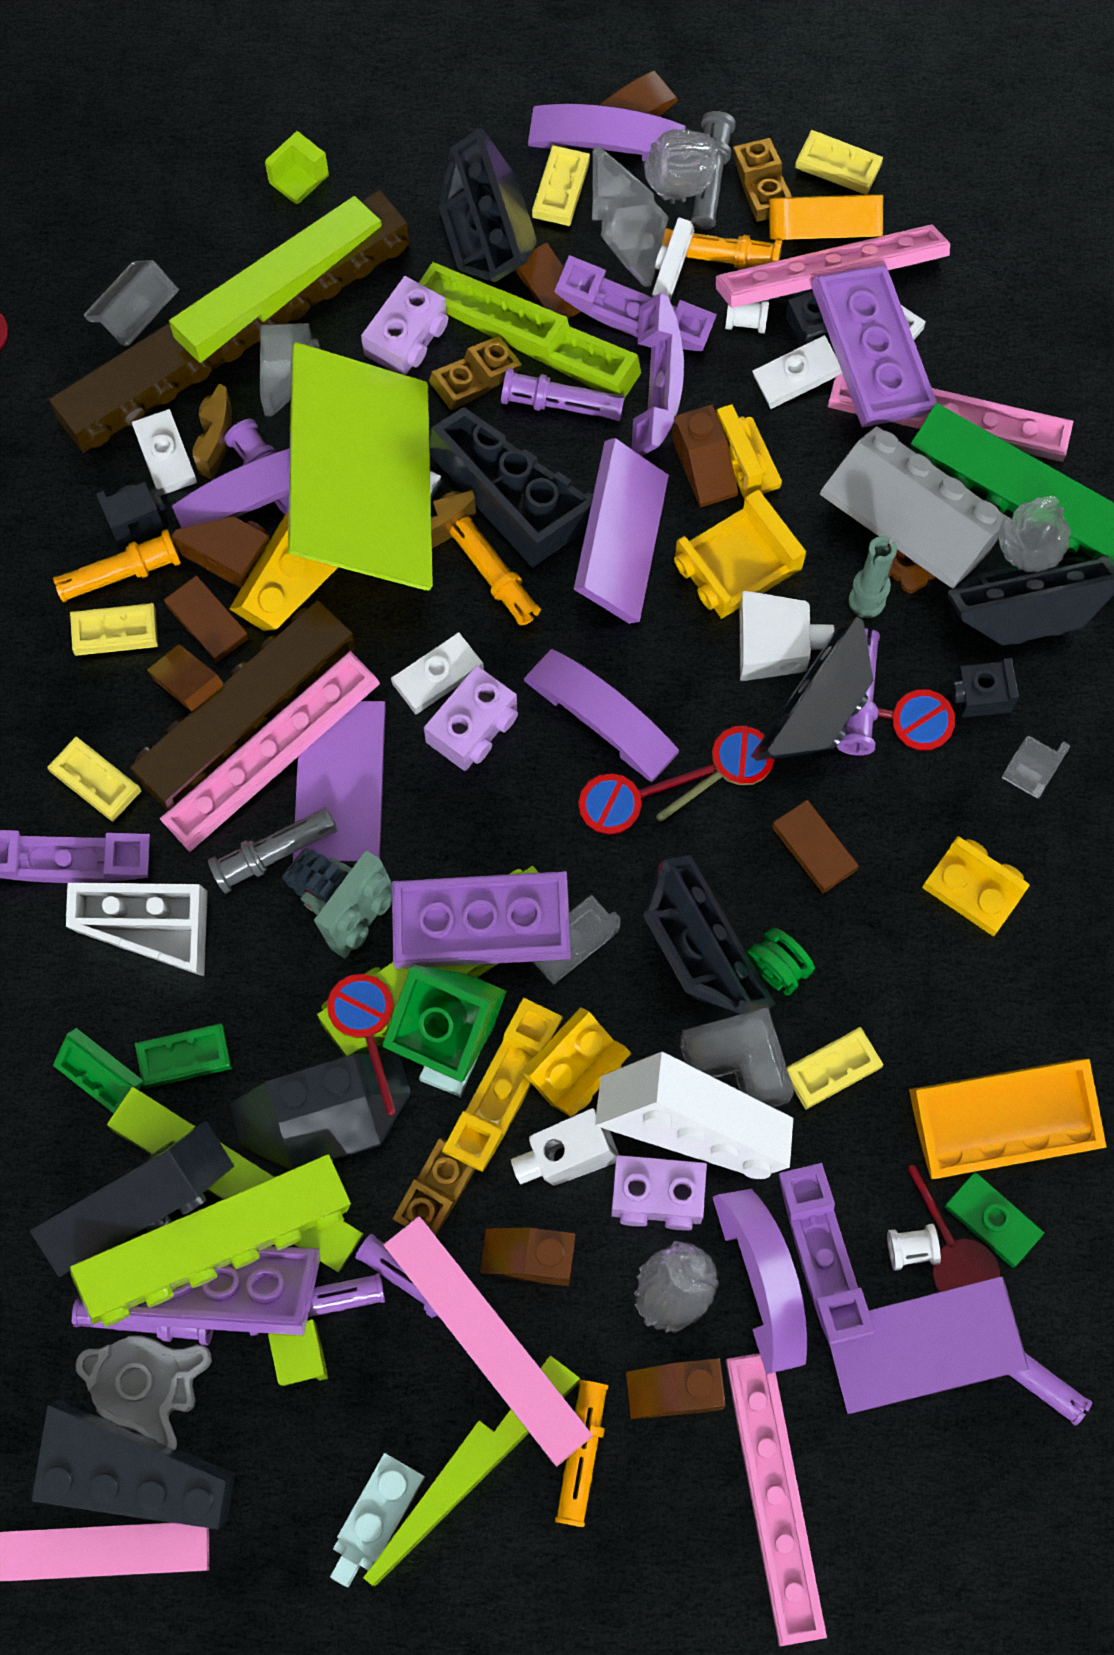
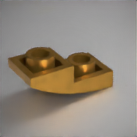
(760, 175)
(475, 374)
(216, 421)
(448, 511)
(434, 1190)

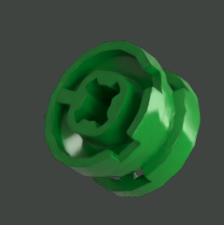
(781, 960)

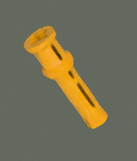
(741, 252)
(136, 560)

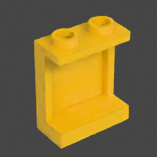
(740, 554)

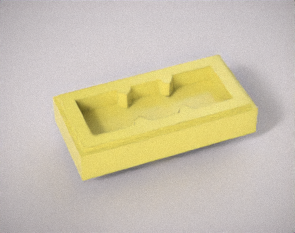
(839, 162)
(561, 185)
(114, 629)
(94, 779)
(833, 1068)

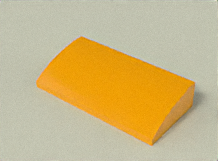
(1008, 1118)

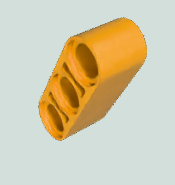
(826, 217)

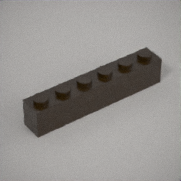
(243, 704)

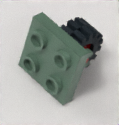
(341, 895)

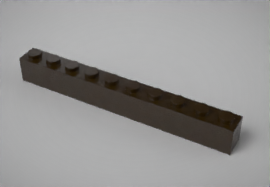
(161, 367)

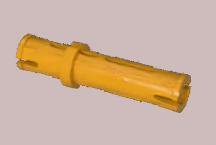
(504, 583)
(572, 1510)

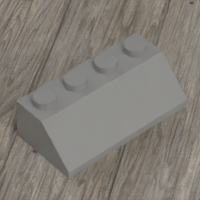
(915, 506)

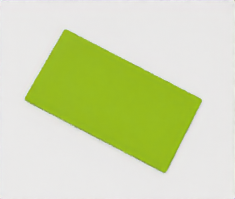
(359, 468)

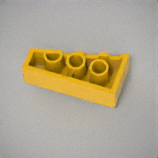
(278, 583)

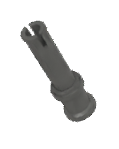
(706, 203)
(255, 857)

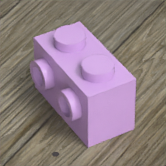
(405, 327)
(472, 719)
(659, 1191)

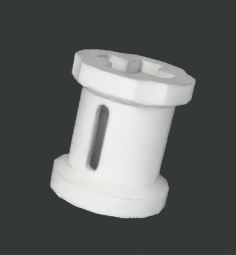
(748, 316)
(913, 1247)

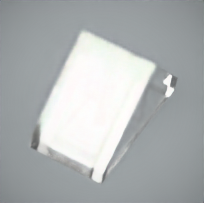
(612, 182)

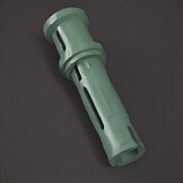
(872, 583)

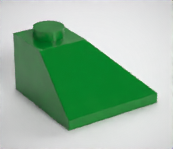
(443, 1019)

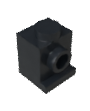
(805, 318)
(132, 511)
(985, 701)

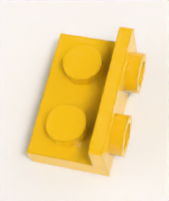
(748, 453)
(976, 885)
(573, 1061)

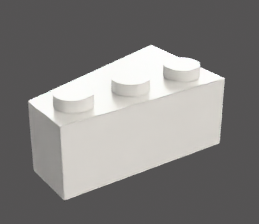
(147, 919)

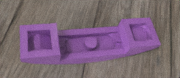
(597, 125)
(619, 306)
(661, 332)
(237, 491)
(604, 711)
(74, 858)
(824, 1254)
(772, 1277)

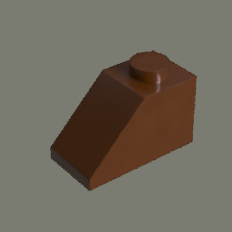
(705, 455)
(223, 547)
(528, 1255)
(676, 1389)

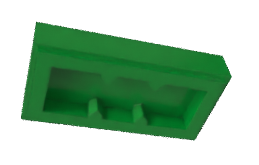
(183, 1056)
(95, 1070)
(994, 1220)

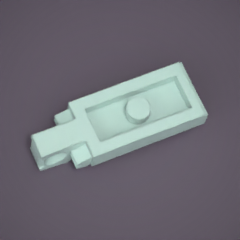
(375, 1517)

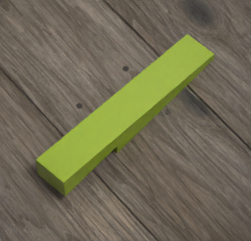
(272, 279)
(535, 331)
(154, 1126)
(466, 1468)

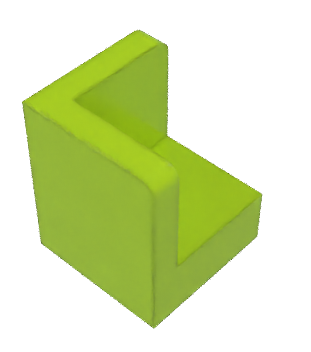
(297, 167)
(298, 1356)

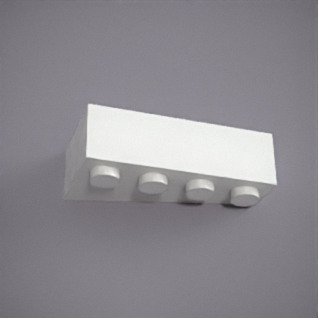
(695, 1116)

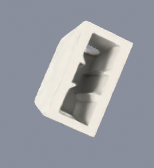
(777, 636)
(585, 1147)

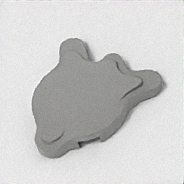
(142, 1383)

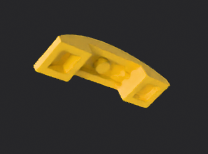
(502, 1087)

